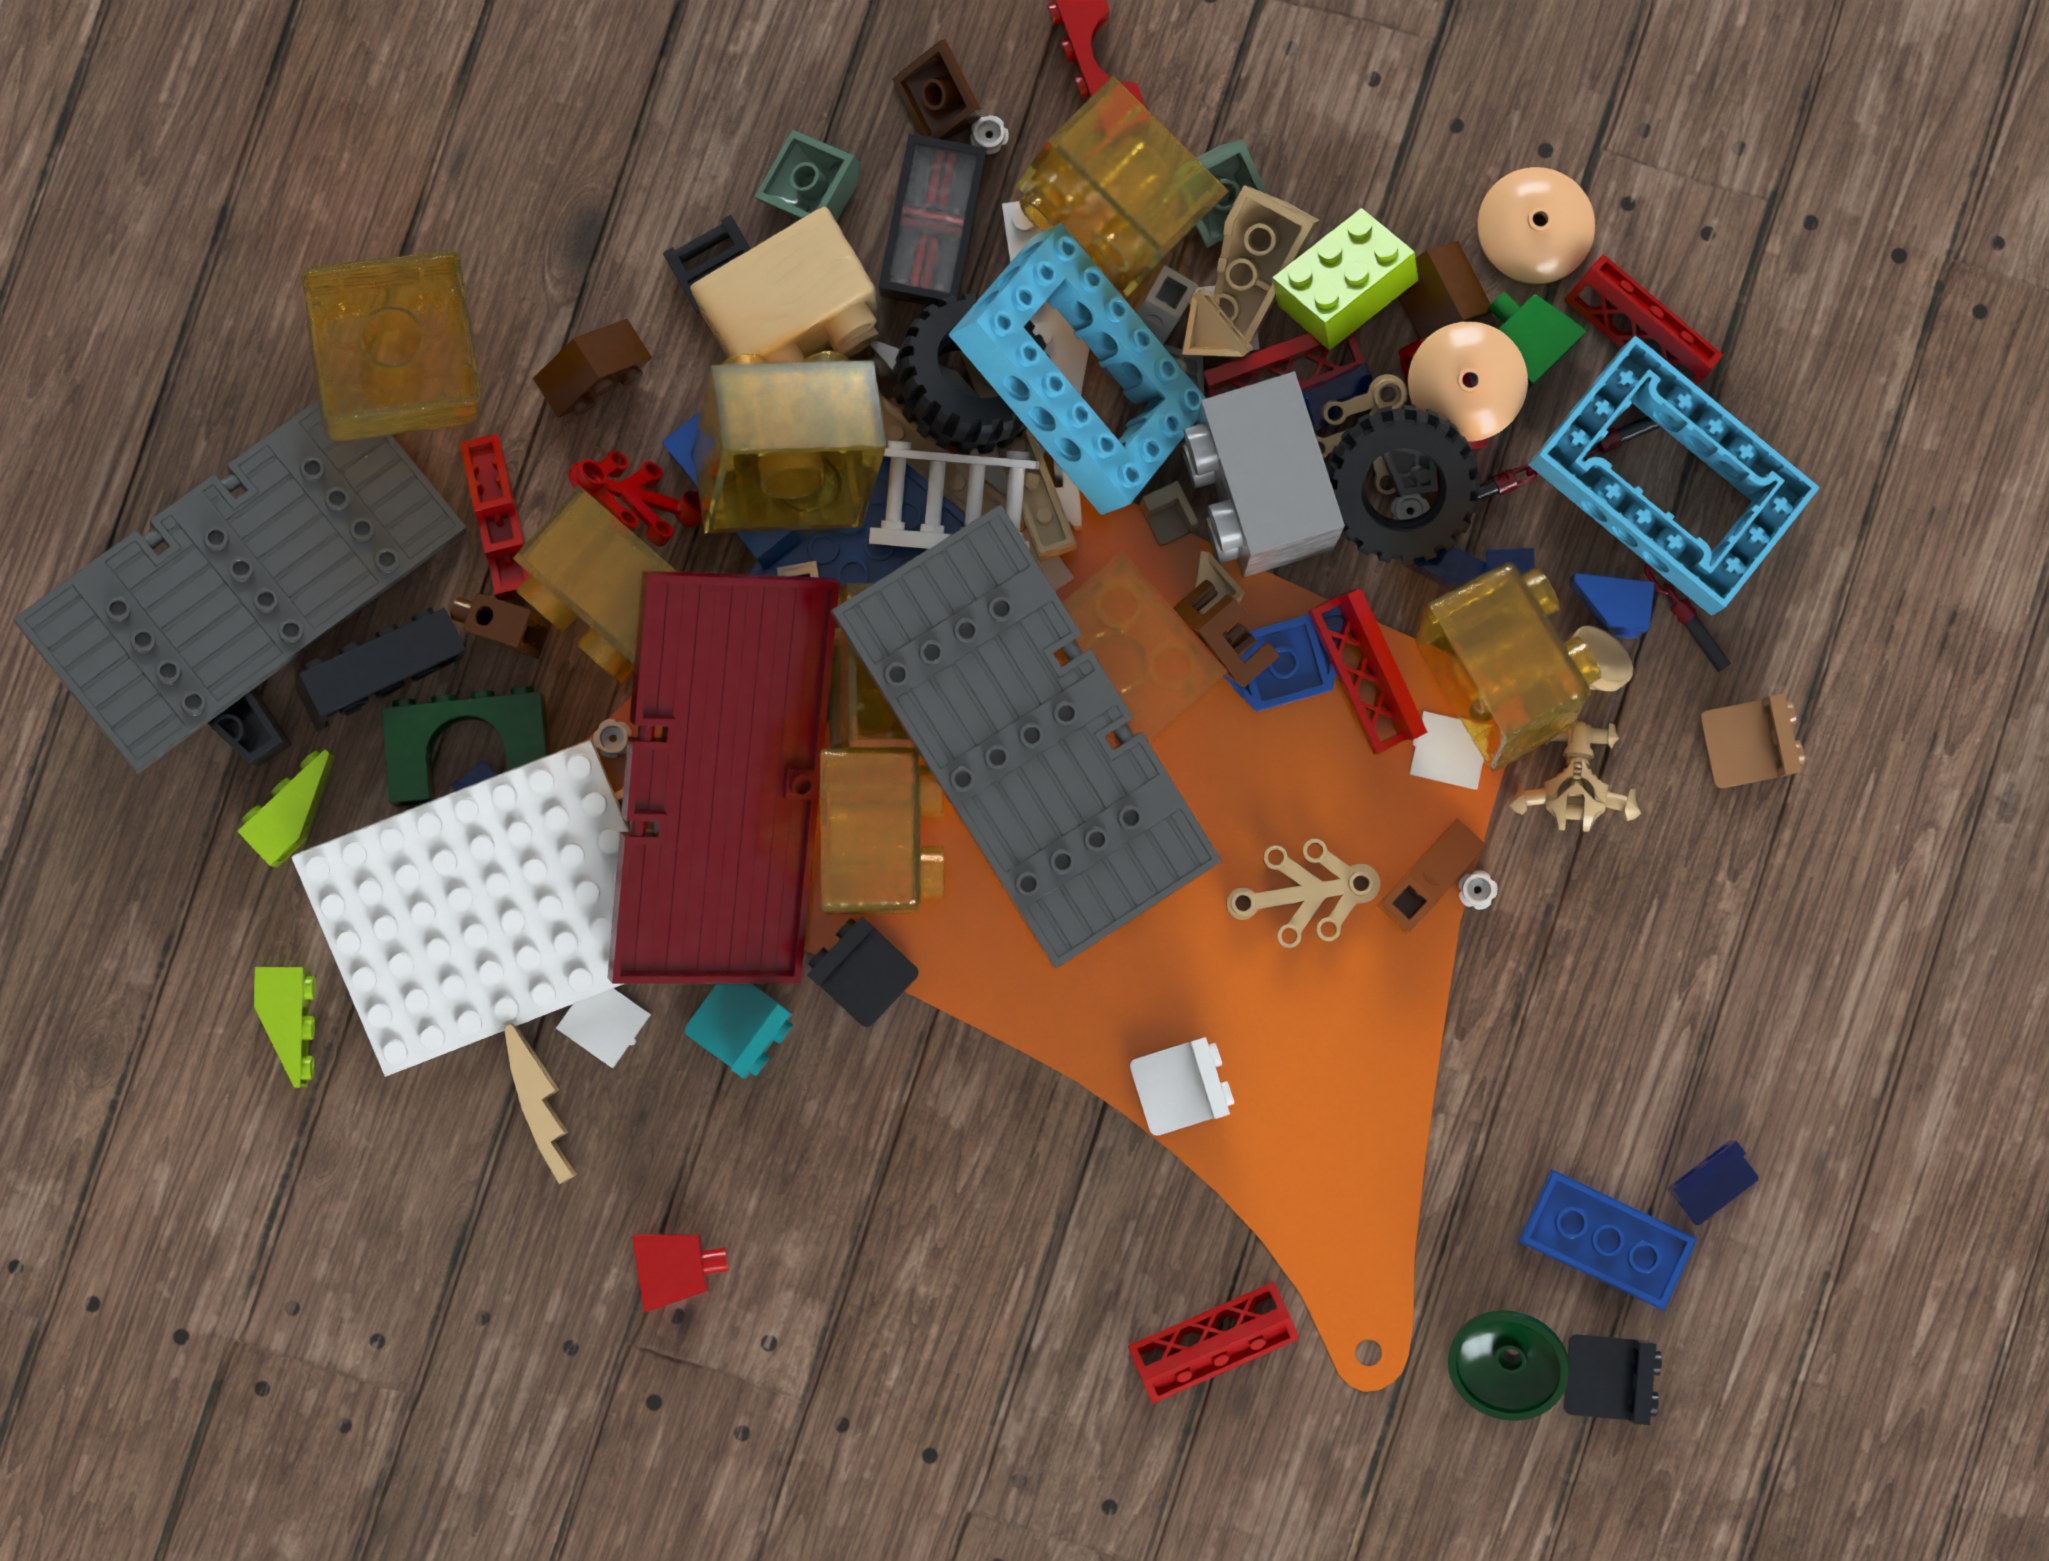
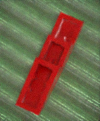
(496, 512)

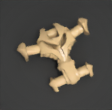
(1576, 791)

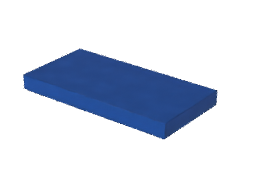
(1607, 1239)

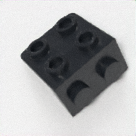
(862, 971)
(1612, 1378)

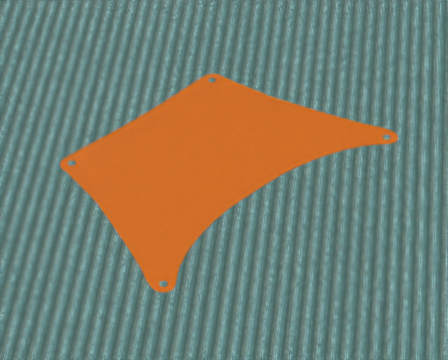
(1318, 1040)

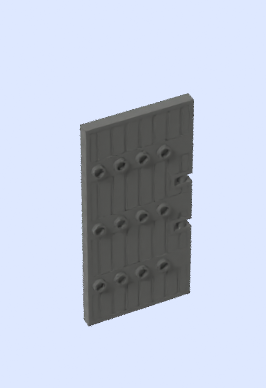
(244, 582)
(1020, 741)

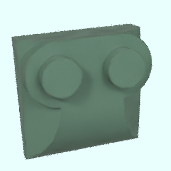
(1233, 169)
(809, 177)

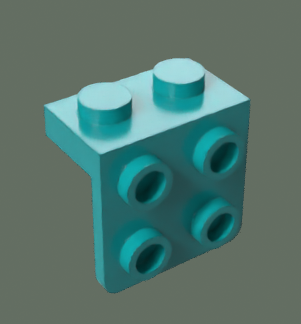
(739, 1026)

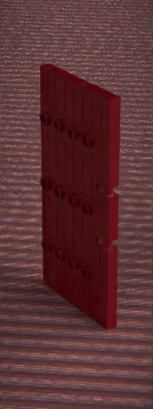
(731, 785)

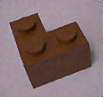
(592, 367)

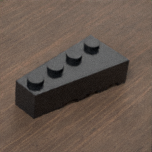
(378, 665)
(251, 729)

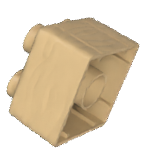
(792, 295)

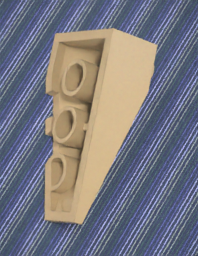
(1258, 243)

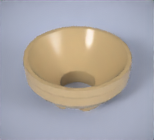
(1611, 657)

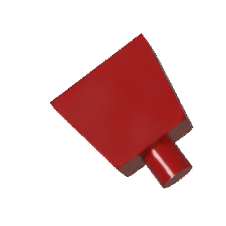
(674, 1267)

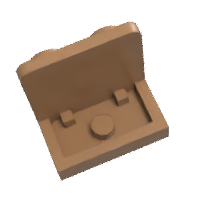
(1751, 741)

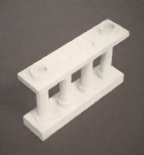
(932, 532)

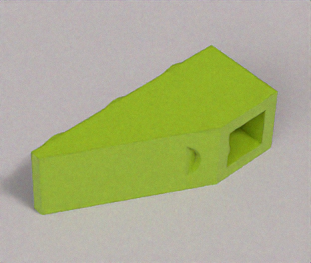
(287, 818)
(283, 1008)

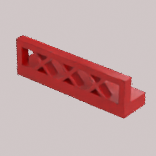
(1645, 313)
(1276, 356)
(1381, 668)
(1217, 1349)

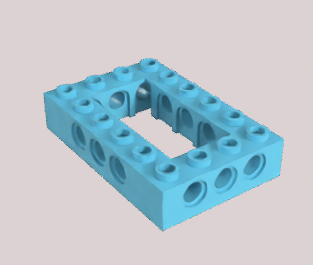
(995, 341)
(1712, 434)

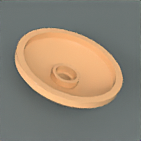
(1530, 251)
(1476, 349)

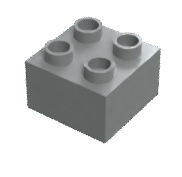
(1266, 476)

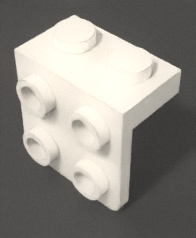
(1181, 1086)

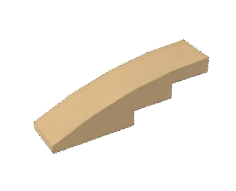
(533, 1089)

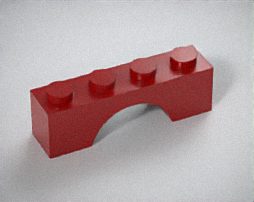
(1080, 24)

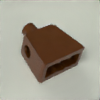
(502, 624)

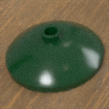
(1506, 1383)

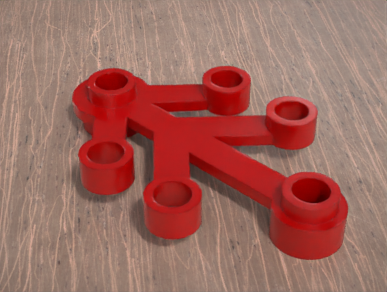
(595, 481)

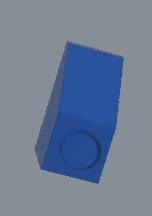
(1616, 602)

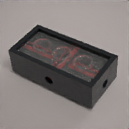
(932, 220)

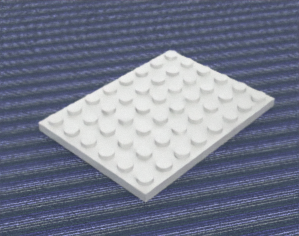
(473, 906)

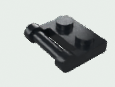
(677, 257)

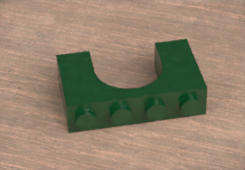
(414, 729)

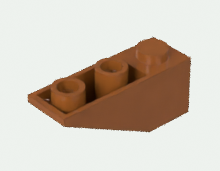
(1431, 876)

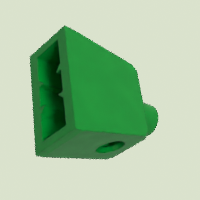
(1538, 332)

